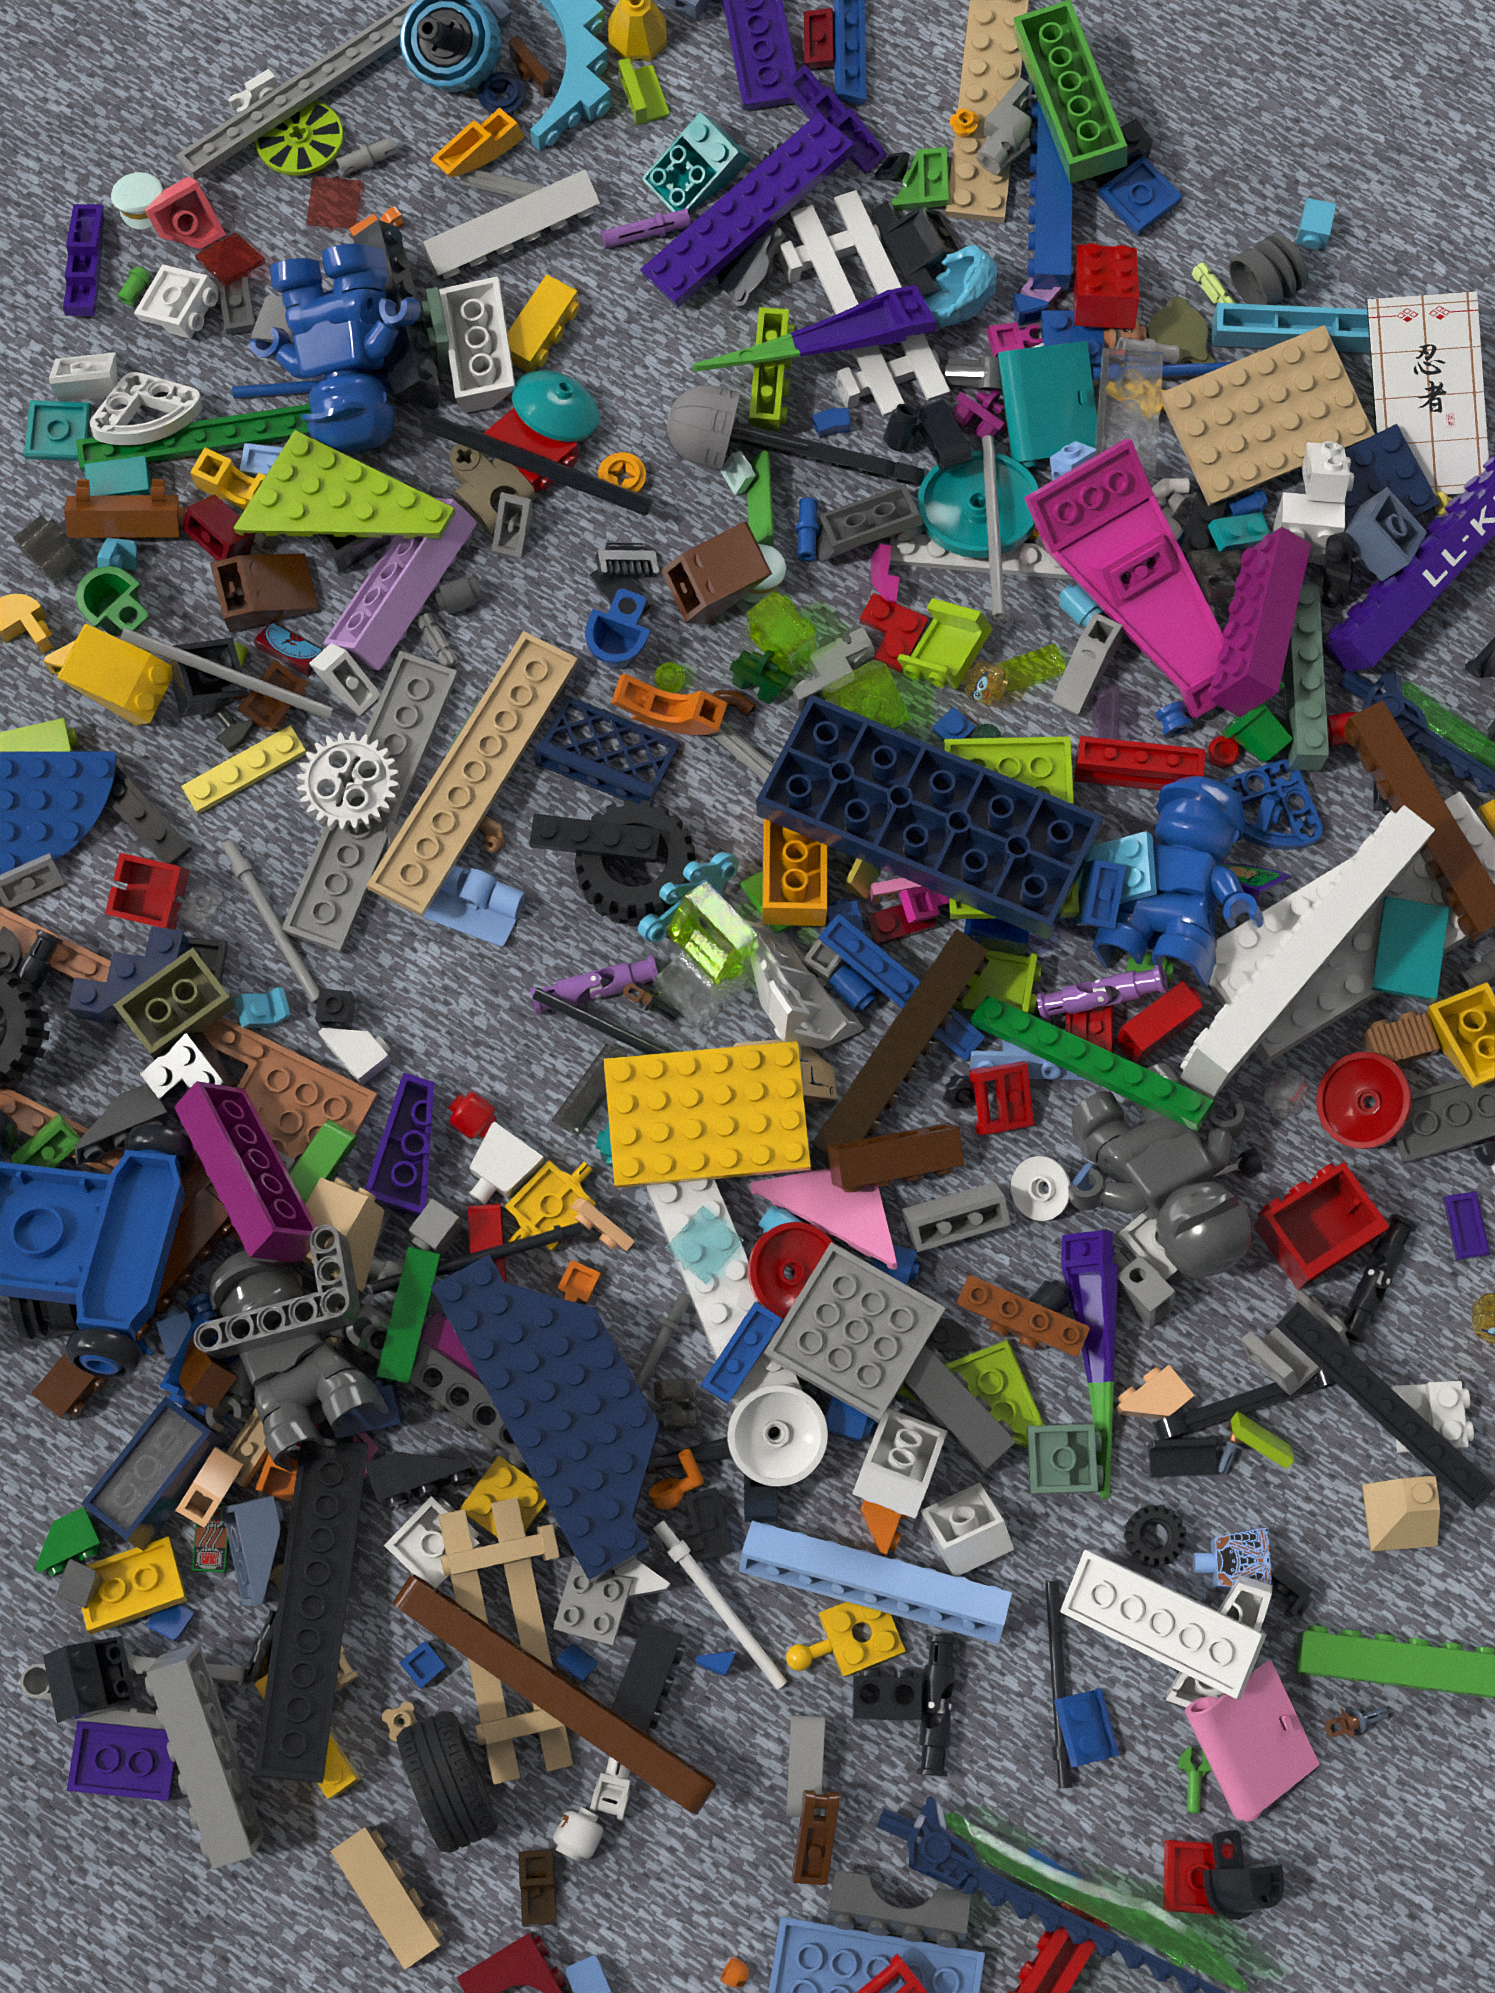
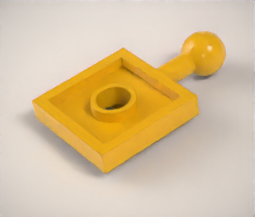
(850, 1654)

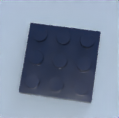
(1387, 462)

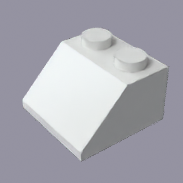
(967, 1530)

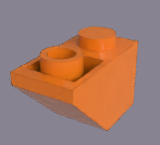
(882, 1526)

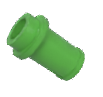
(134, 285)

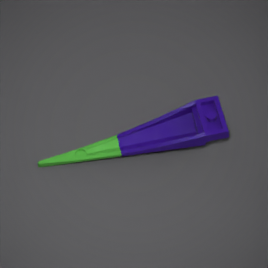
(874, 322)
(1093, 1297)

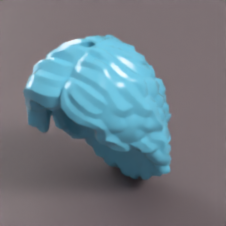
(964, 285)

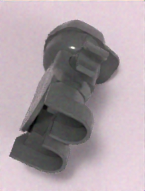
(1167, 1177)
(295, 1379)

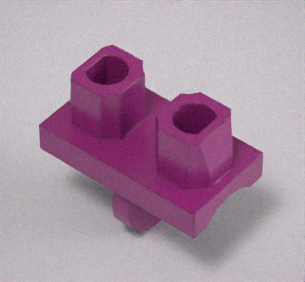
(968, 409)

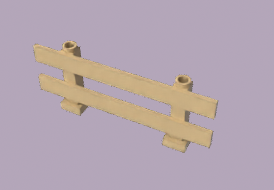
(515, 1553)

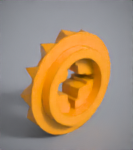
(633, 466)

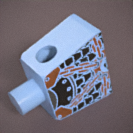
(1236, 1555)

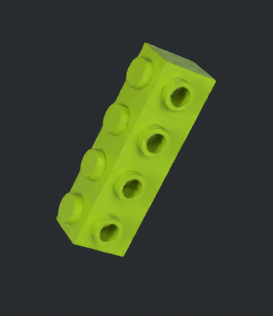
(768, 376)

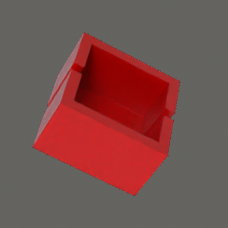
(149, 891)

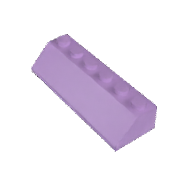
(397, 590)

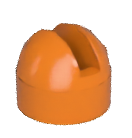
(735, 1973)

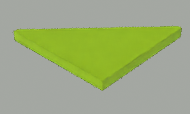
(1000, 1382)

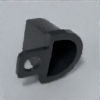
(1240, 1888)

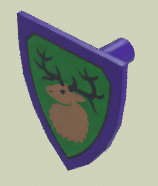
(1255, 878)

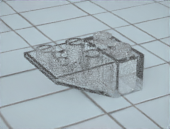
(695, 993)

